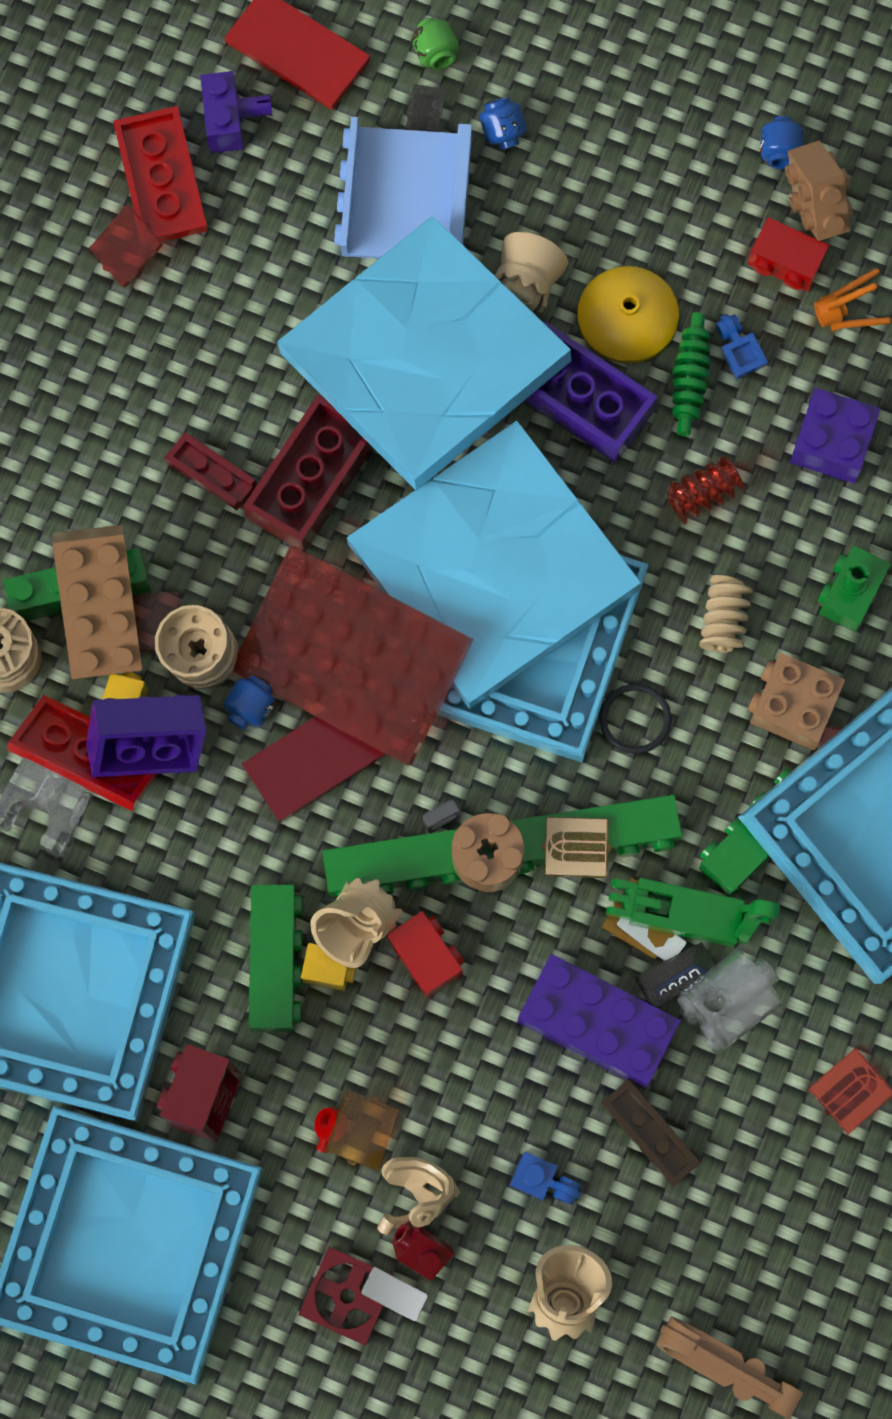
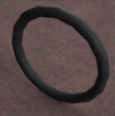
(640, 749)

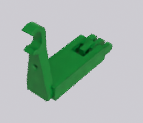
(689, 911)

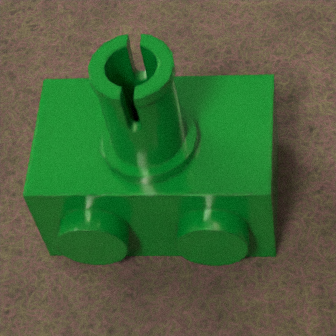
(854, 587)

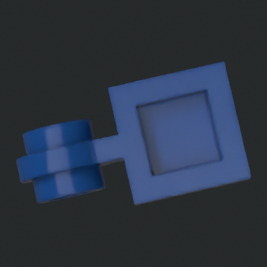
(743, 353)
(535, 1177)

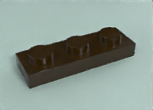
(650, 1133)

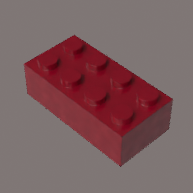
(308, 476)
(200, 1093)

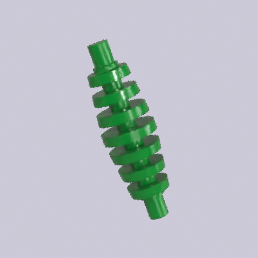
(691, 374)

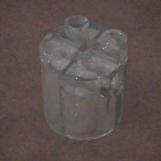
(741, 994)

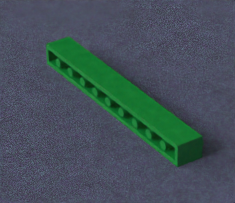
(428, 857)

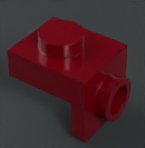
(421, 1250)

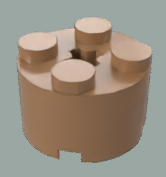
(497, 834)

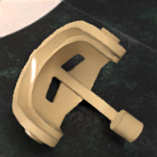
(414, 1175)

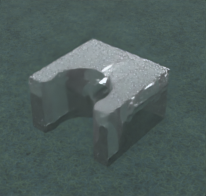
(43, 789)

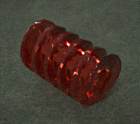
(703, 488)

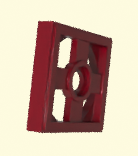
(309, 1308)

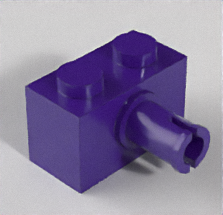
(226, 110)

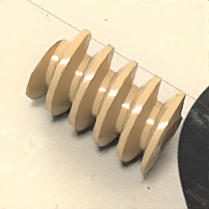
(724, 614)

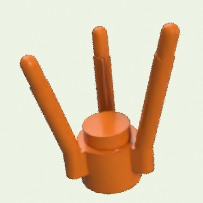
(832, 307)

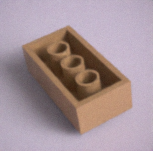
(97, 601)

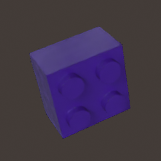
(835, 435)

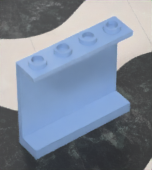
(398, 183)

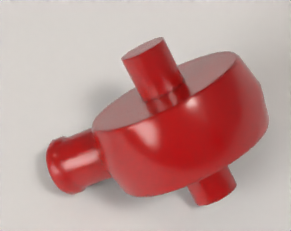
(324, 1125)

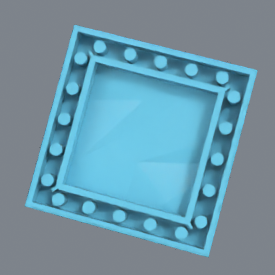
(424, 352)
(499, 557)
(561, 694)
(834, 835)
(84, 989)
(125, 1244)

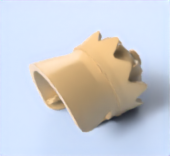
(530, 268)
(354, 922)
(569, 1290)

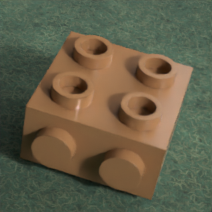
(819, 190)
(795, 700)

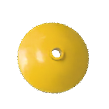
(624, 333)

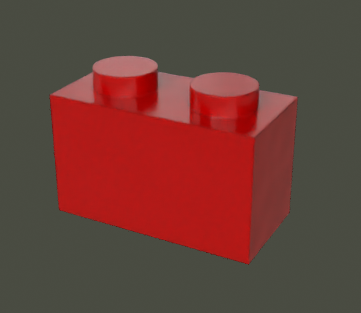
(787, 255)
(426, 954)

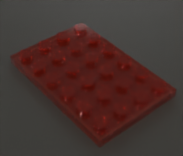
(352, 654)

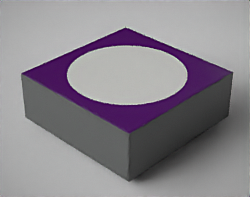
(441, 816)

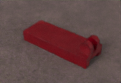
(211, 471)

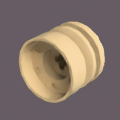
(185, 632)
(20, 652)

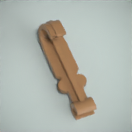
(726, 1366)

